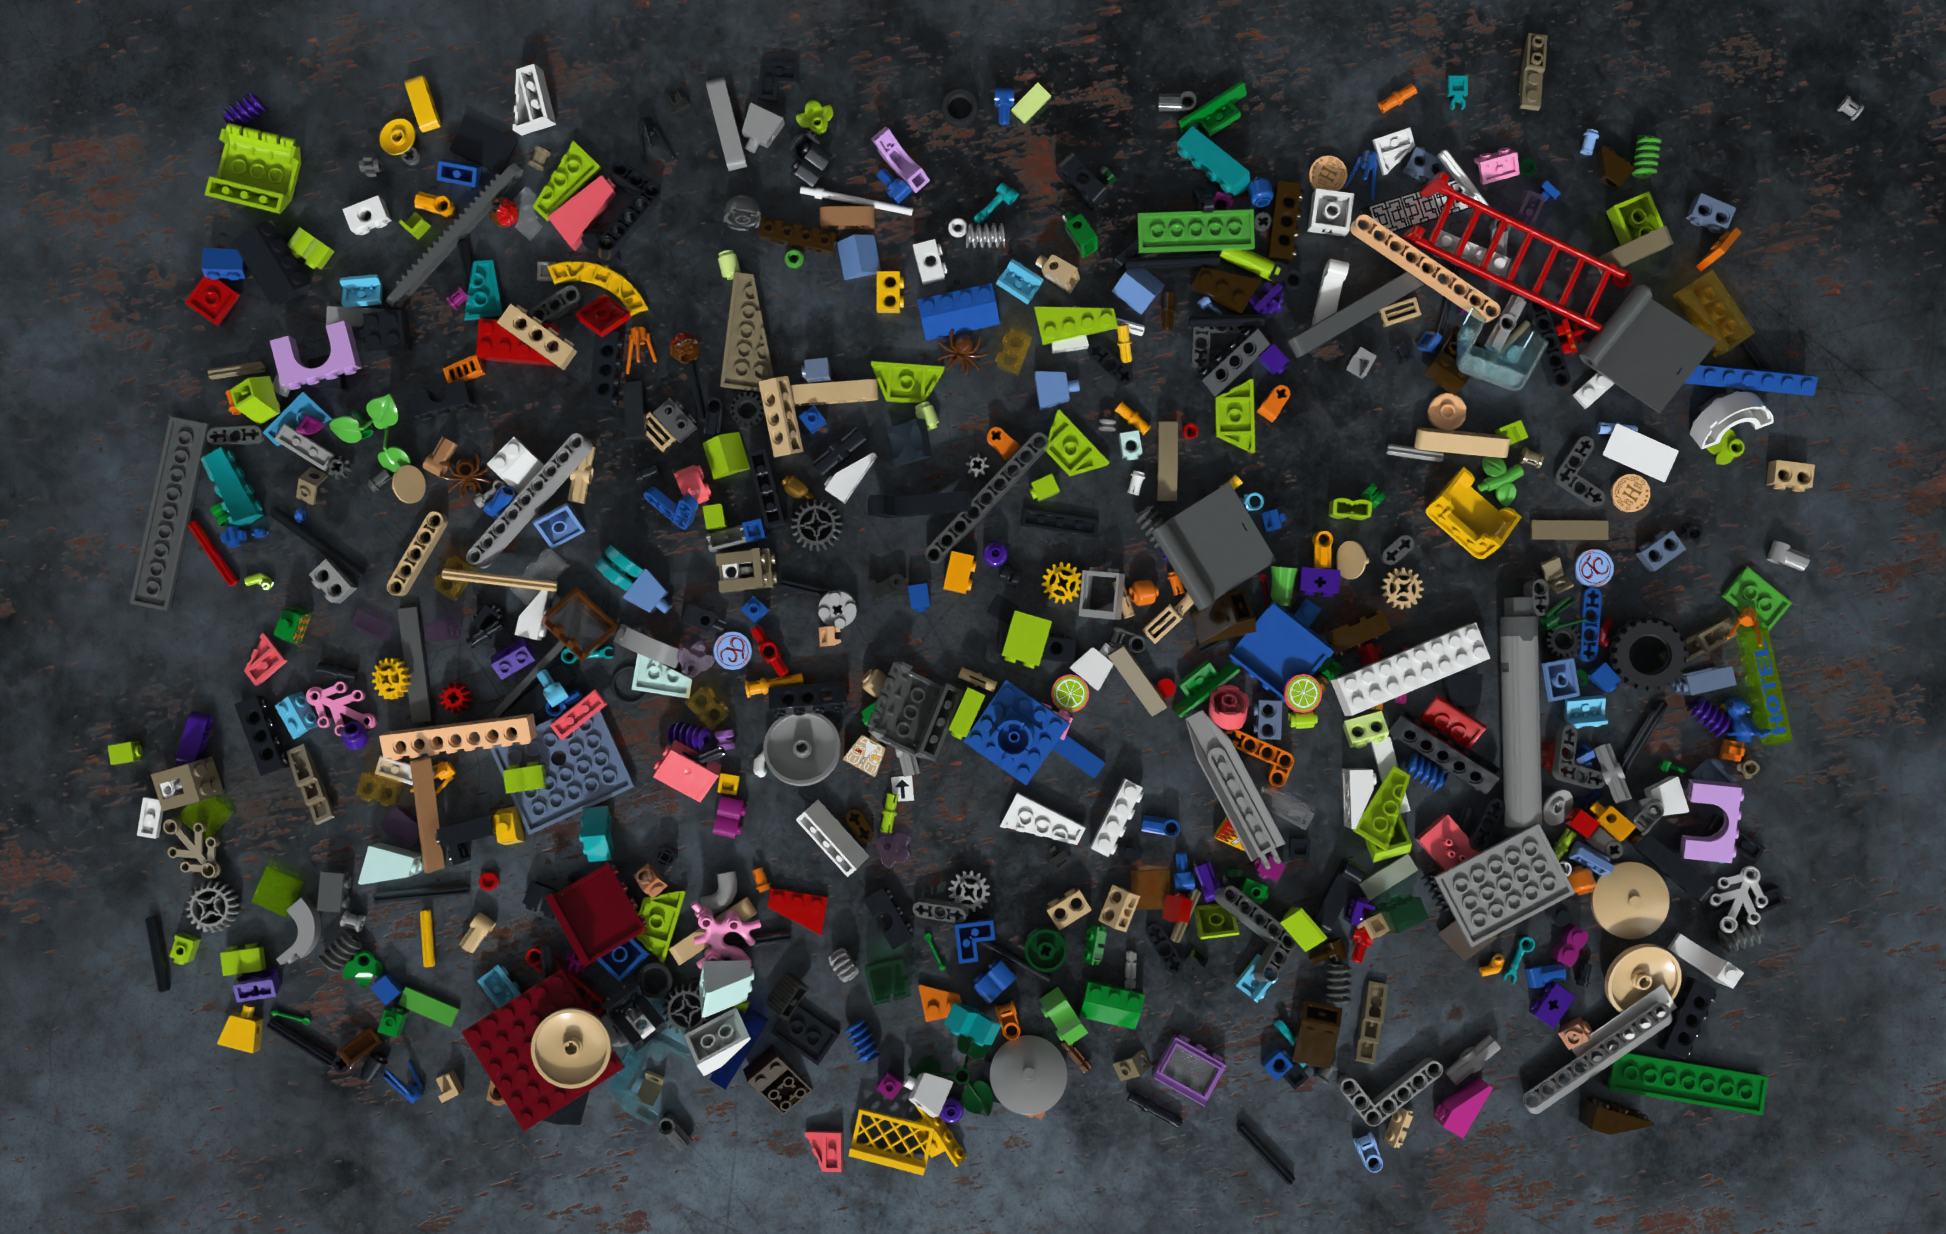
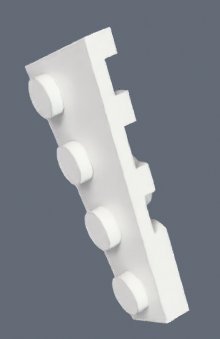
(1035, 818)

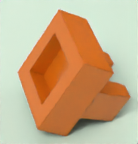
(1731, 750)

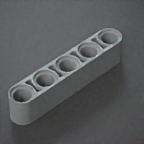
(726, 124)

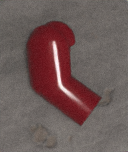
(1604, 630)

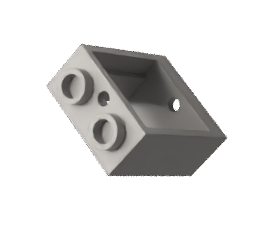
(1085, 596)

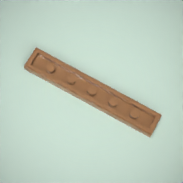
(426, 814)

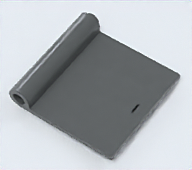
(1646, 348)
(1213, 546)

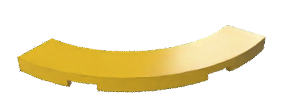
(600, 276)

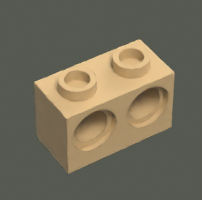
(1790, 472)
(1119, 908)
(1071, 913)

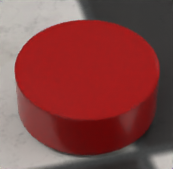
(1623, 283)
(1166, 687)
(489, 880)

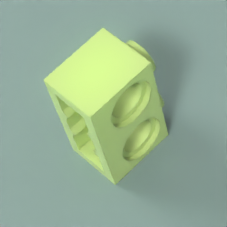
(1364, 725)

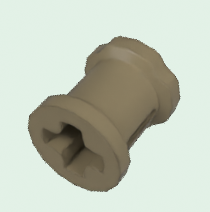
(539, 158)
(1531, 457)

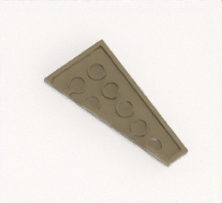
(746, 346)

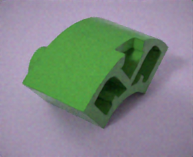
(1063, 1016)

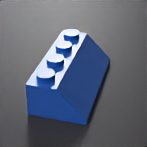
(958, 310)

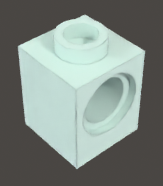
(1134, 437)

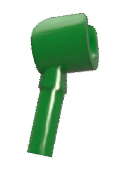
(1666, 765)

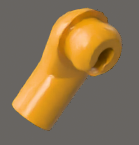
(1494, 966)

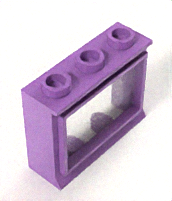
(1189, 1069)

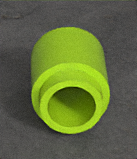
(1302, 720)

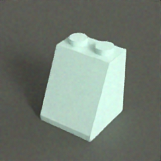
(388, 863)
(724, 985)

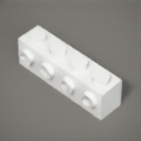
(1472, 253)
(1116, 817)
(832, 838)

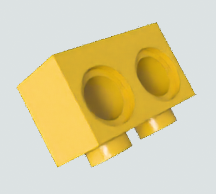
(885, 292)

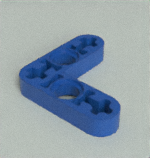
(680, 514)

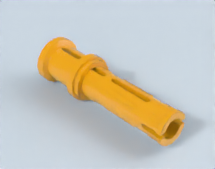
(762, 685)

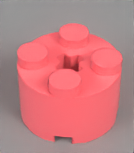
(691, 483)
(1228, 707)

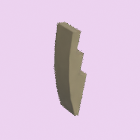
(1638, 248)
(1167, 460)
(1704, 640)
(310, 783)
(1370, 1022)

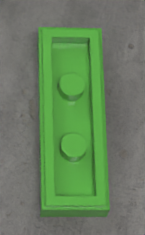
(429, 1006)

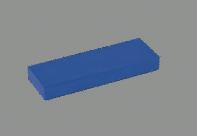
(1079, 756)

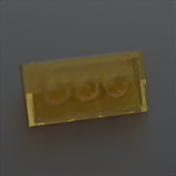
(1714, 312)

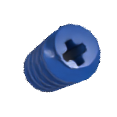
(1426, 771)
(862, 1040)

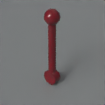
(1263, 577)

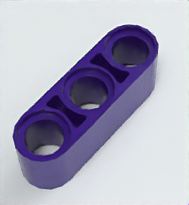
(194, 738)

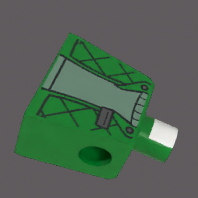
(1080, 234)

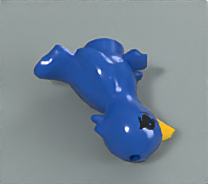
(1742, 726)

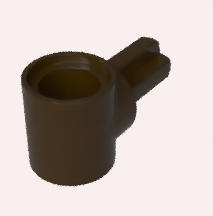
(1333, 950)

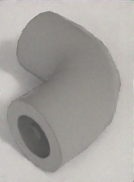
(724, 895)

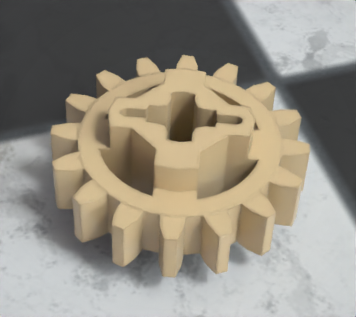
(1395, 582)

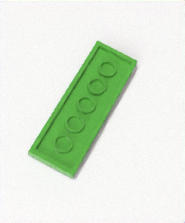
(1196, 231)

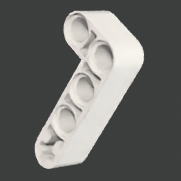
(1330, 289)

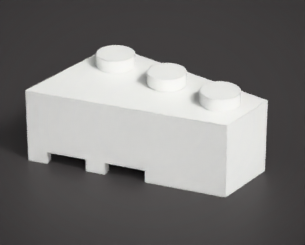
(533, 103)

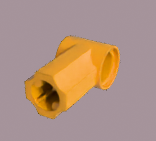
(434, 204)
(1322, 553)

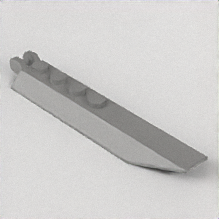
(1234, 789)

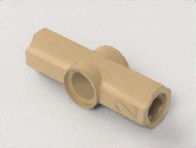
(581, 478)

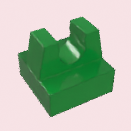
(1330, 669)

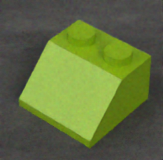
(1399, 843)

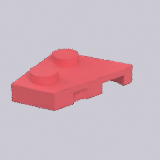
(264, 661)
(827, 1148)

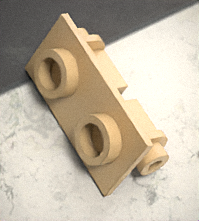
(1394, 1134)

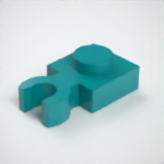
(1457, 88)

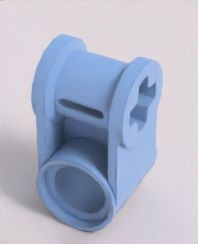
(1367, 1149)

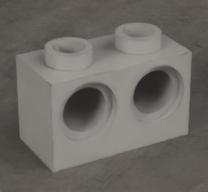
(335, 578)

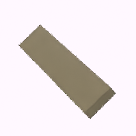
(1569, 530)
(1138, 680)

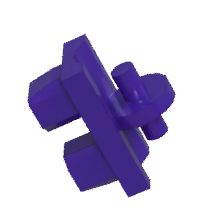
(1271, 301)

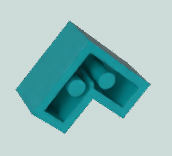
(596, 834)
(973, 1023)

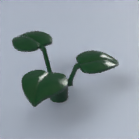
(976, 1098)

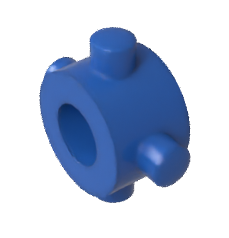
(300, 514)
(259, 533)

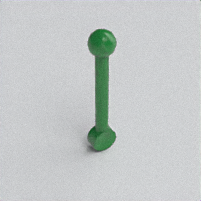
(928, 937)
(306, 1021)

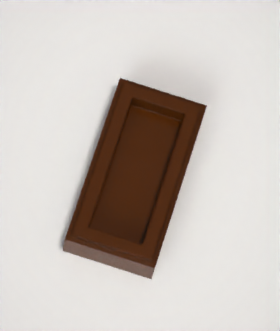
(359, 1046)

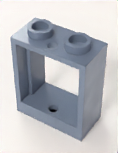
(1705, 680)

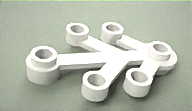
(1741, 896)

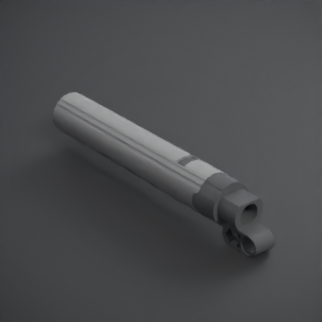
(1522, 705)

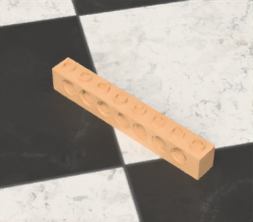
(393, 748)

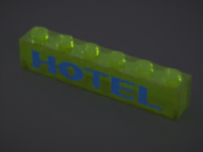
(1764, 686)

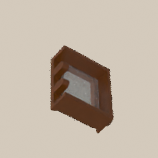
(579, 623)

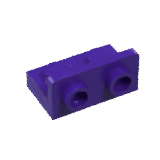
(1354, 910)

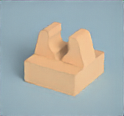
(827, 636)

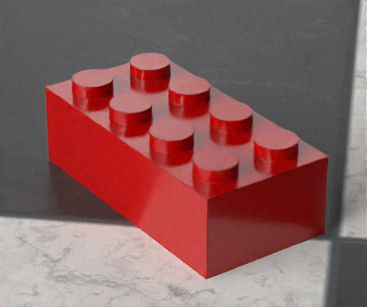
(500, 345)

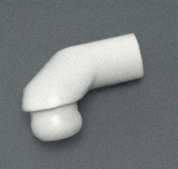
(759, 765)

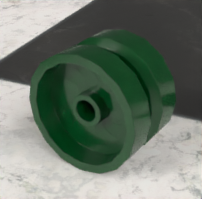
(1049, 959)

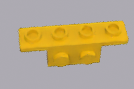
(942, 1138)

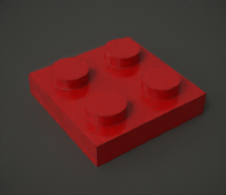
(212, 299)
(603, 315)

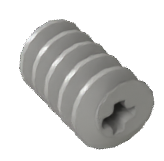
(985, 235)

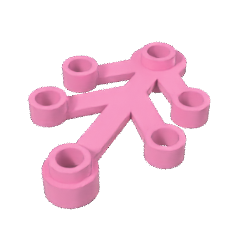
(338, 706)

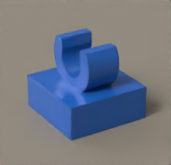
(1549, 190)
(1429, 342)
(1273, 520)
(1583, 755)

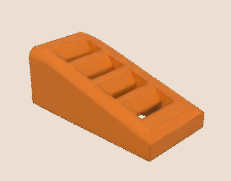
(472, 374)

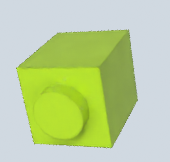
(1044, 488)
(125, 752)

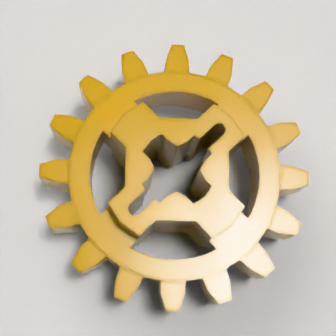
(1067, 593)
(391, 678)

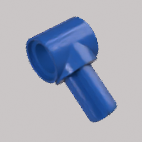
(1004, 101)
(896, 188)
(574, 696)
(1183, 878)

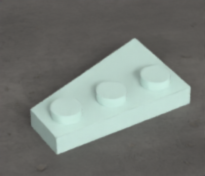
(659, 679)

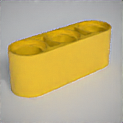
(422, 103)

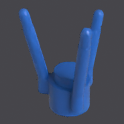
(1367, 162)
(411, 1092)

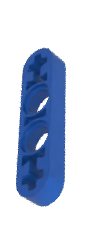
(1594, 624)

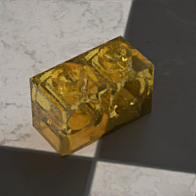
(1018, 353)
(457, 586)
(704, 712)
(380, 785)

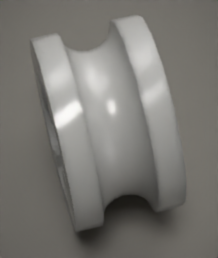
(1107, 425)

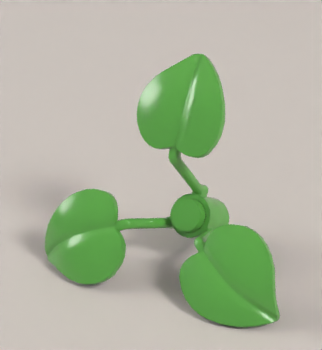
(383, 415)

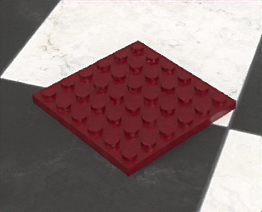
(504, 1050)

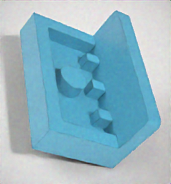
(1020, 281)
(361, 291)
(1585, 711)
(297, 714)
(1250, 985)
(499, 986)

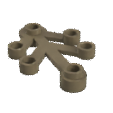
(194, 850)

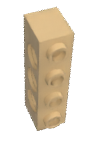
(510, 321)
(780, 416)

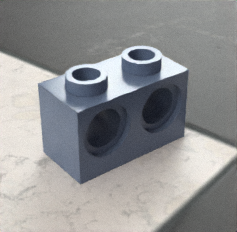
(1424, 172)
(1711, 208)
(817, 370)
(1662, 554)
(1274, 719)

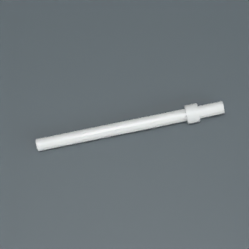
(820, 193)

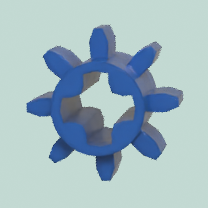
(233, 536)

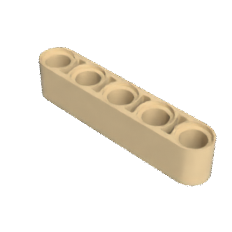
(834, 392)
(1462, 442)
(409, 558)
(686, 948)

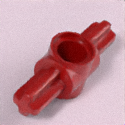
(763, 642)
(1362, 940)

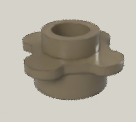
(1754, 767)

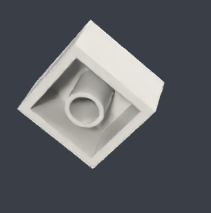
(1330, 212)

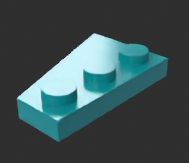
(483, 292)

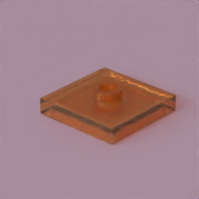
(1151, 887)

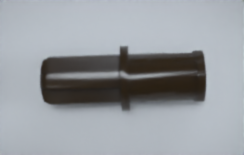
(1168, 311)

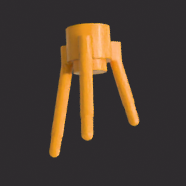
(444, 771)

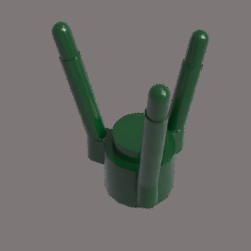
(1551, 617)

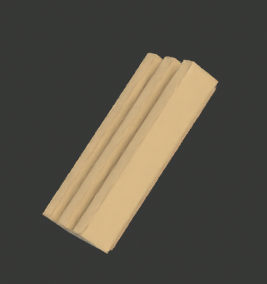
(1384, 316)
(667, 443)
(1174, 612)

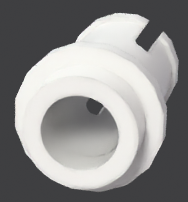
(1136, 482)

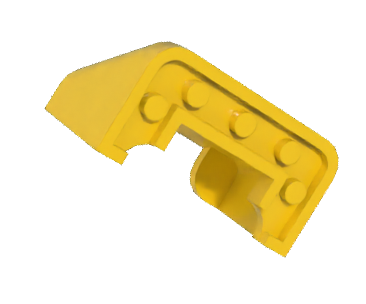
(1471, 517)

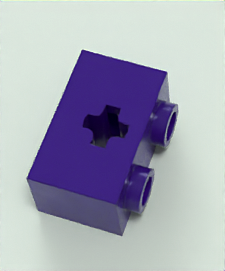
(1330, 580)
(512, 658)
(1561, 1001)

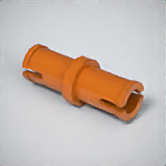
(1397, 98)

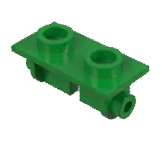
(1092, 953)

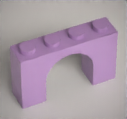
(342, 359)
(1720, 845)

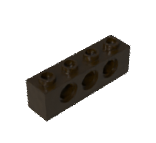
(797, 236)
(1276, 250)

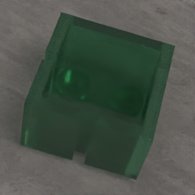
(1401, 912)
(888, 978)

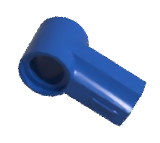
(500, 502)
(1158, 825)
(1539, 975)

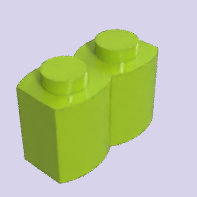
(309, 248)
(1355, 510)
(525, 778)
(243, 960)

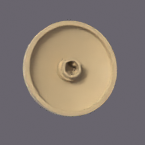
(1630, 900)
(1640, 972)
(571, 1048)

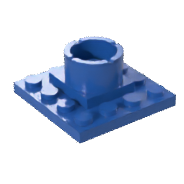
(1017, 713)

